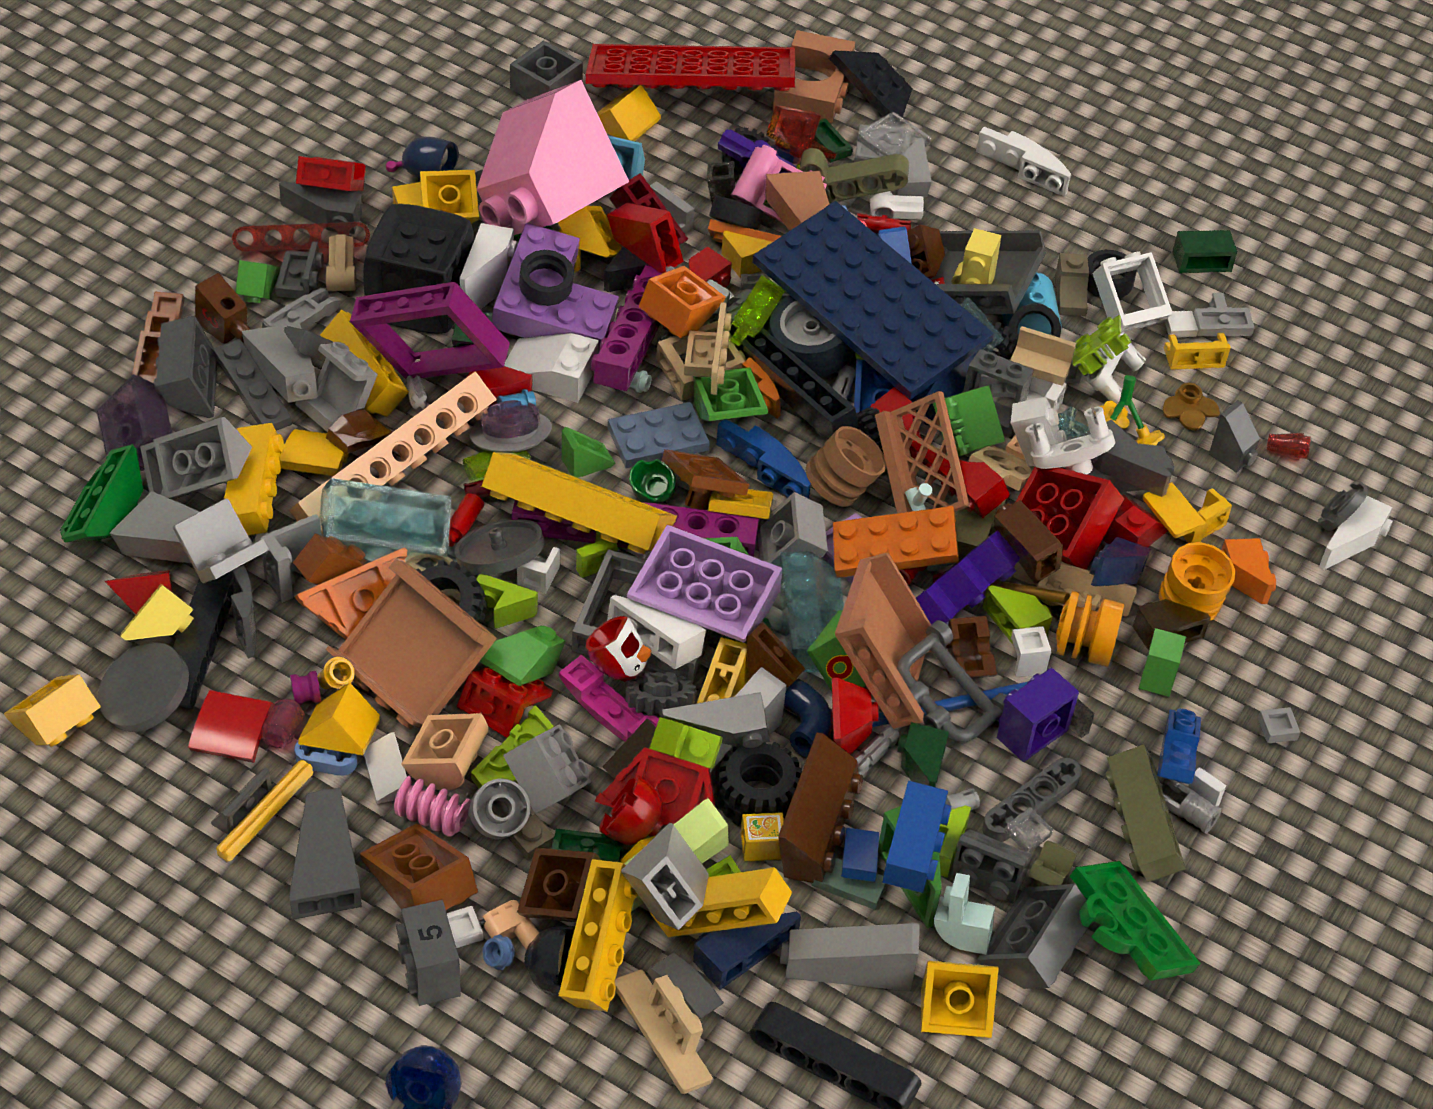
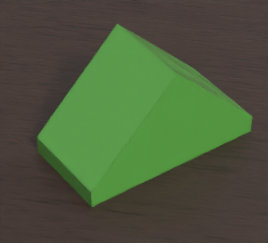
(583, 454)
(1162, 662)

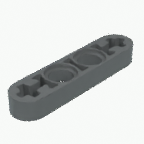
(1027, 795)

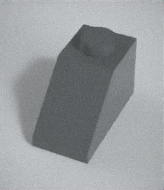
(1235, 438)

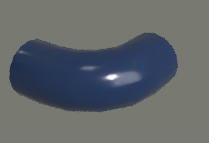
(813, 713)

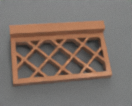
(903, 468)

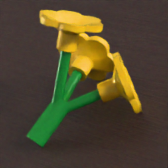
(1118, 414)

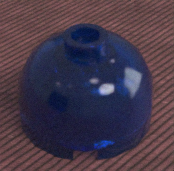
(424, 1079)

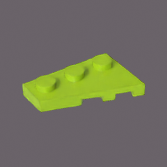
(494, 764)

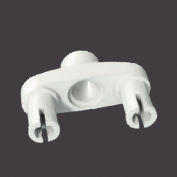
(1103, 380)
(1074, 453)

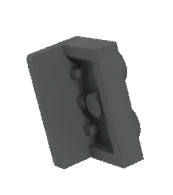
(299, 272)

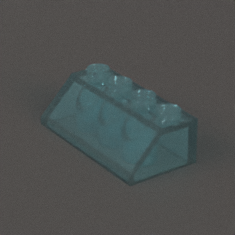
(385, 516)
(808, 601)

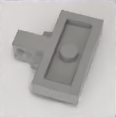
(1223, 319)

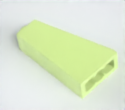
(703, 832)

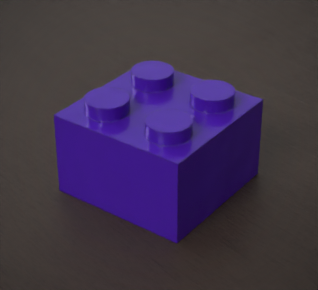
(1037, 714)

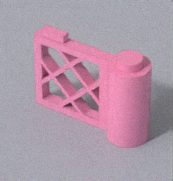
(752, 182)

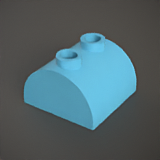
(1039, 292)

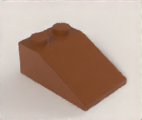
(421, 869)

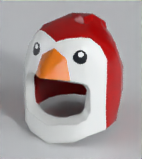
(618, 649)

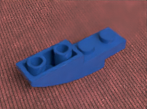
(773, 460)
(1180, 746)

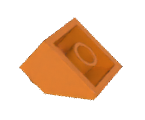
(680, 301)

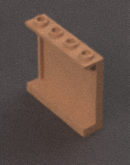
(877, 629)
(414, 647)

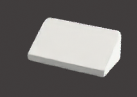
(385, 768)

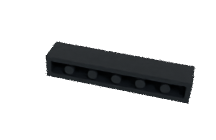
(800, 385)

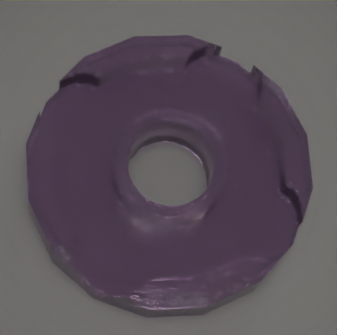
(510, 419)

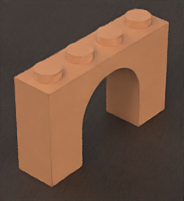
(817, 96)

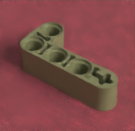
(859, 177)

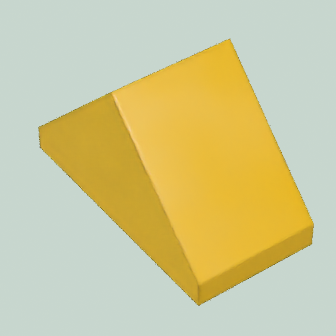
(740, 251)

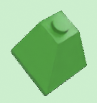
(525, 655)

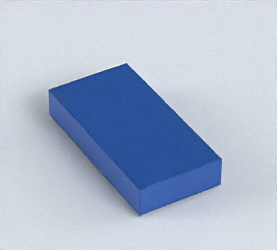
(860, 854)

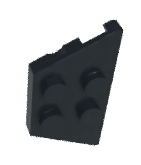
(874, 79)

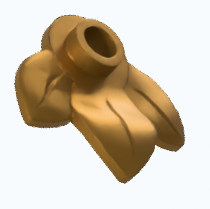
(1190, 406)

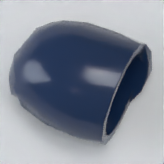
(427, 155)

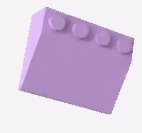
(707, 584)

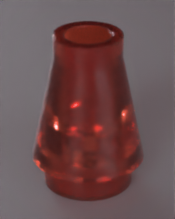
(1290, 445)

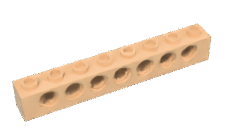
(470, 393)

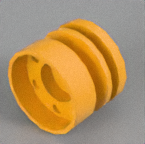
(1198, 578)
(1089, 628)

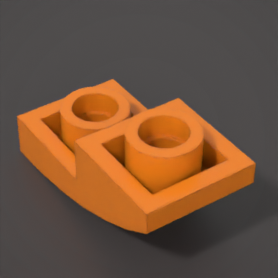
(766, 387)

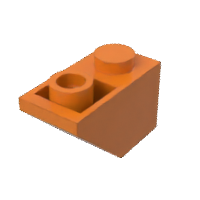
(1251, 568)

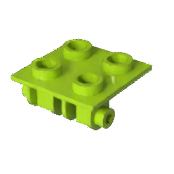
(1107, 333)

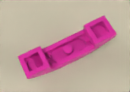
(600, 700)

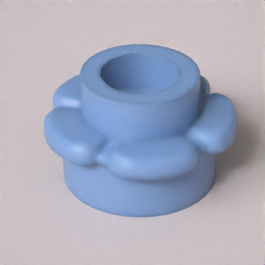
(498, 952)

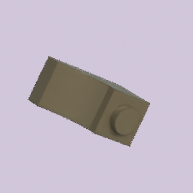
(1072, 284)

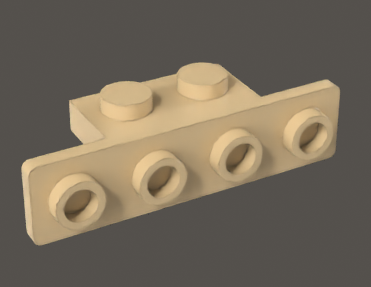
(706, 351)
(1079, 580)
(666, 1026)

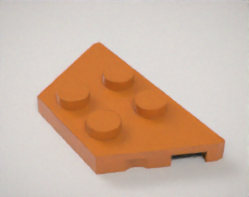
(348, 597)

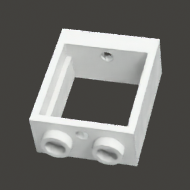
(1152, 285)

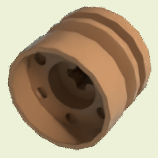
(845, 466)

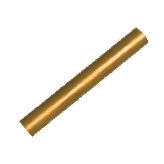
(1040, 593)

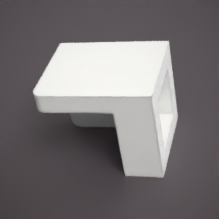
(1041, 388)
(539, 572)
(1031, 650)

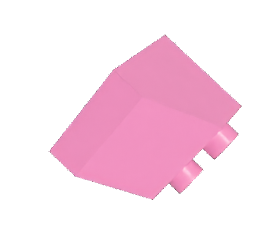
(548, 161)

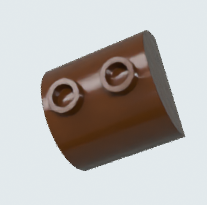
(555, 884)

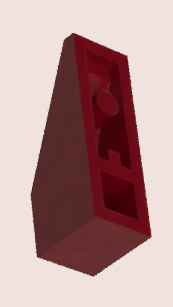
(639, 192)

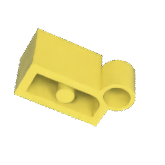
(979, 259)

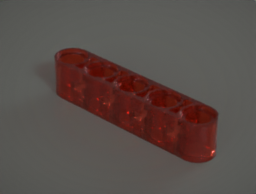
(287, 233)

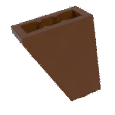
(1030, 539)

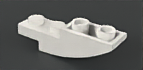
(1028, 157)

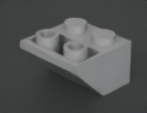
(548, 768)
(668, 878)

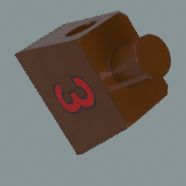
(220, 309)

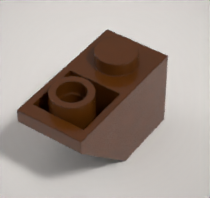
(926, 249)

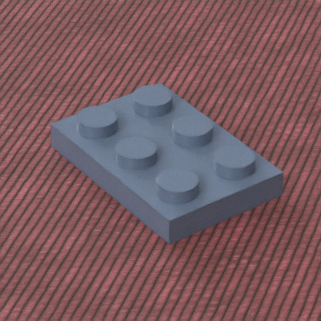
(650, 432)

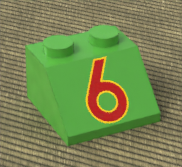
(831, 657)

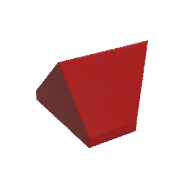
(138, 588)

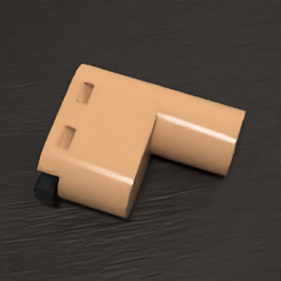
(507, 922)

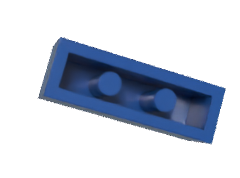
(917, 837)

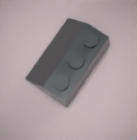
(186, 367)
(1037, 935)

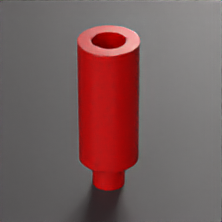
(464, 517)

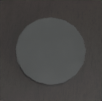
(1343, 506)

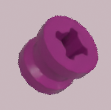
(305, 688)

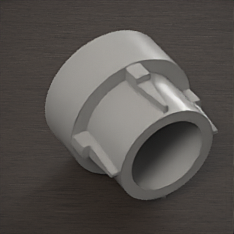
(481, 809)

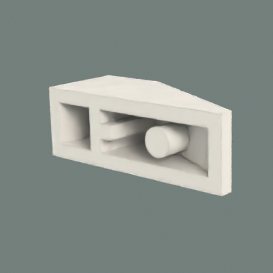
(1358, 532)
(666, 635)

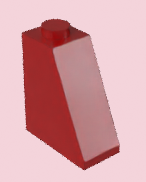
(647, 234)

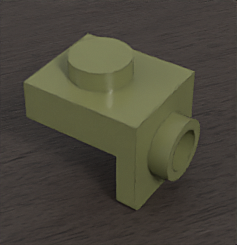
(1052, 865)

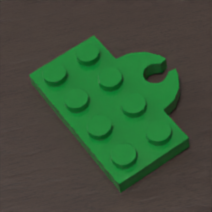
(1131, 921)

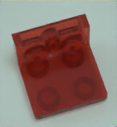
(796, 130)

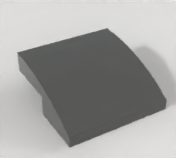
(244, 611)

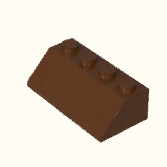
(819, 811)

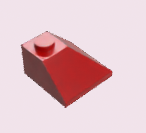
(1134, 525)
(851, 714)

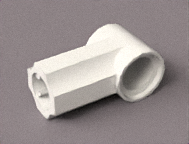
(896, 206)

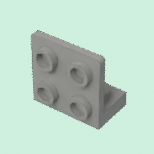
(217, 541)
(283, 549)

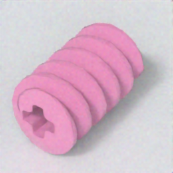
(431, 808)

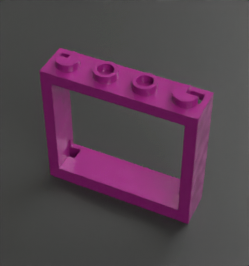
(374, 312)

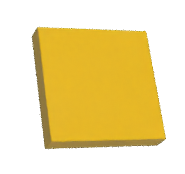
(755, 504)

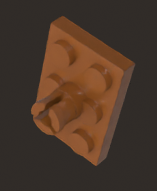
(703, 476)

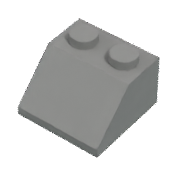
(792, 527)

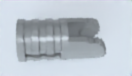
(1193, 808)

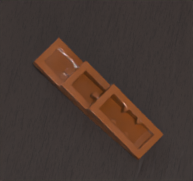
(164, 308)

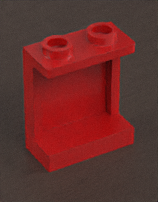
(331, 173)

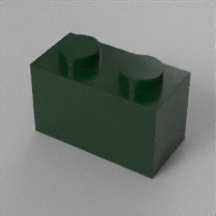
(1204, 251)

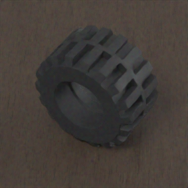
(460, 579)
(764, 764)

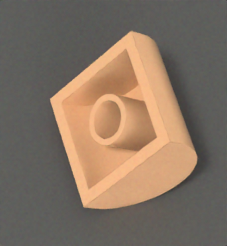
(445, 749)

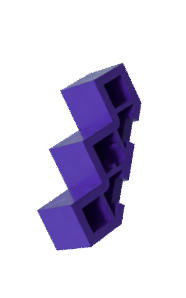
(969, 579)

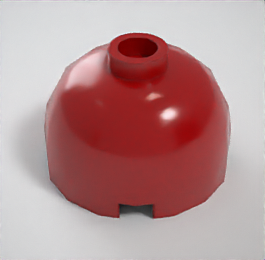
(634, 813)

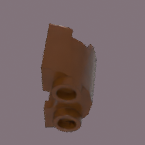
(972, 646)

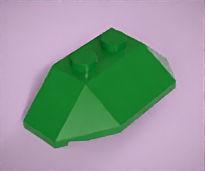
(105, 498)

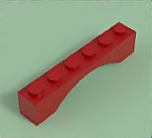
(983, 485)

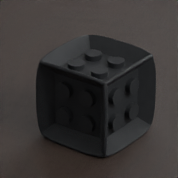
(416, 250)

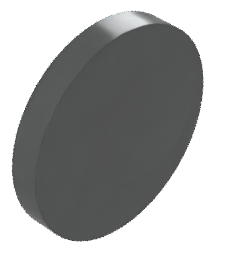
(499, 546)
(143, 687)

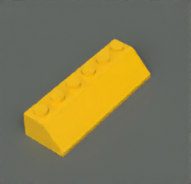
(576, 500)

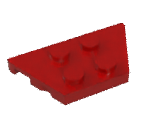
(678, 782)

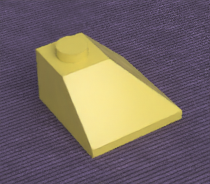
(159, 616)

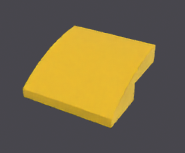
(311, 453)

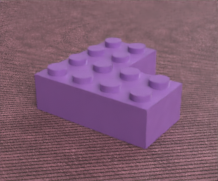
(582, 313)

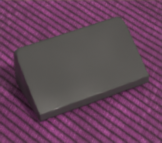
(306, 342)
(243, 802)

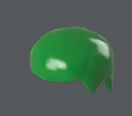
(652, 481)

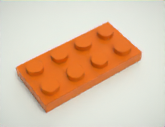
(909, 537)

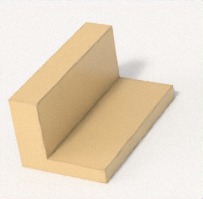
(1045, 354)

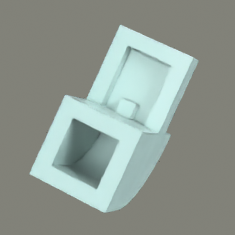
(963, 922)

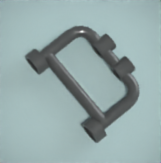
(937, 716)

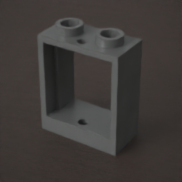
(1002, 370)

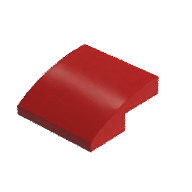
(229, 726)

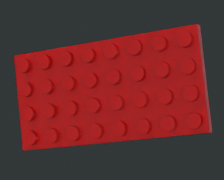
(691, 66)

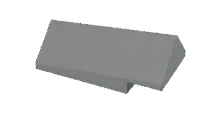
(194, 458)

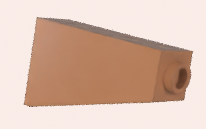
(796, 196)

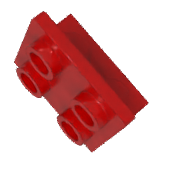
(499, 698)

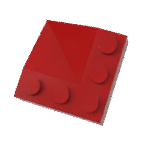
(1073, 508)

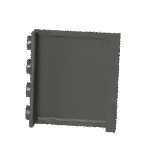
(1016, 266)

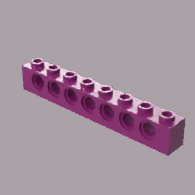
(694, 521)

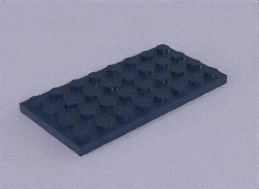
(873, 299)

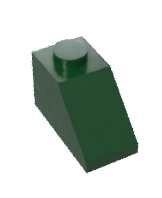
(922, 753)

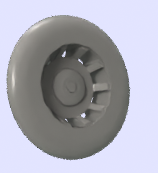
(510, 445)

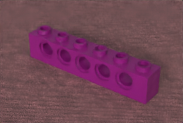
(627, 339)

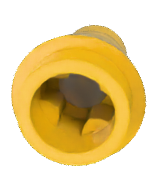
(336, 673)

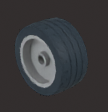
(808, 338)

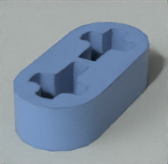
(326, 760)

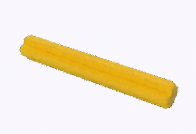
(264, 810)

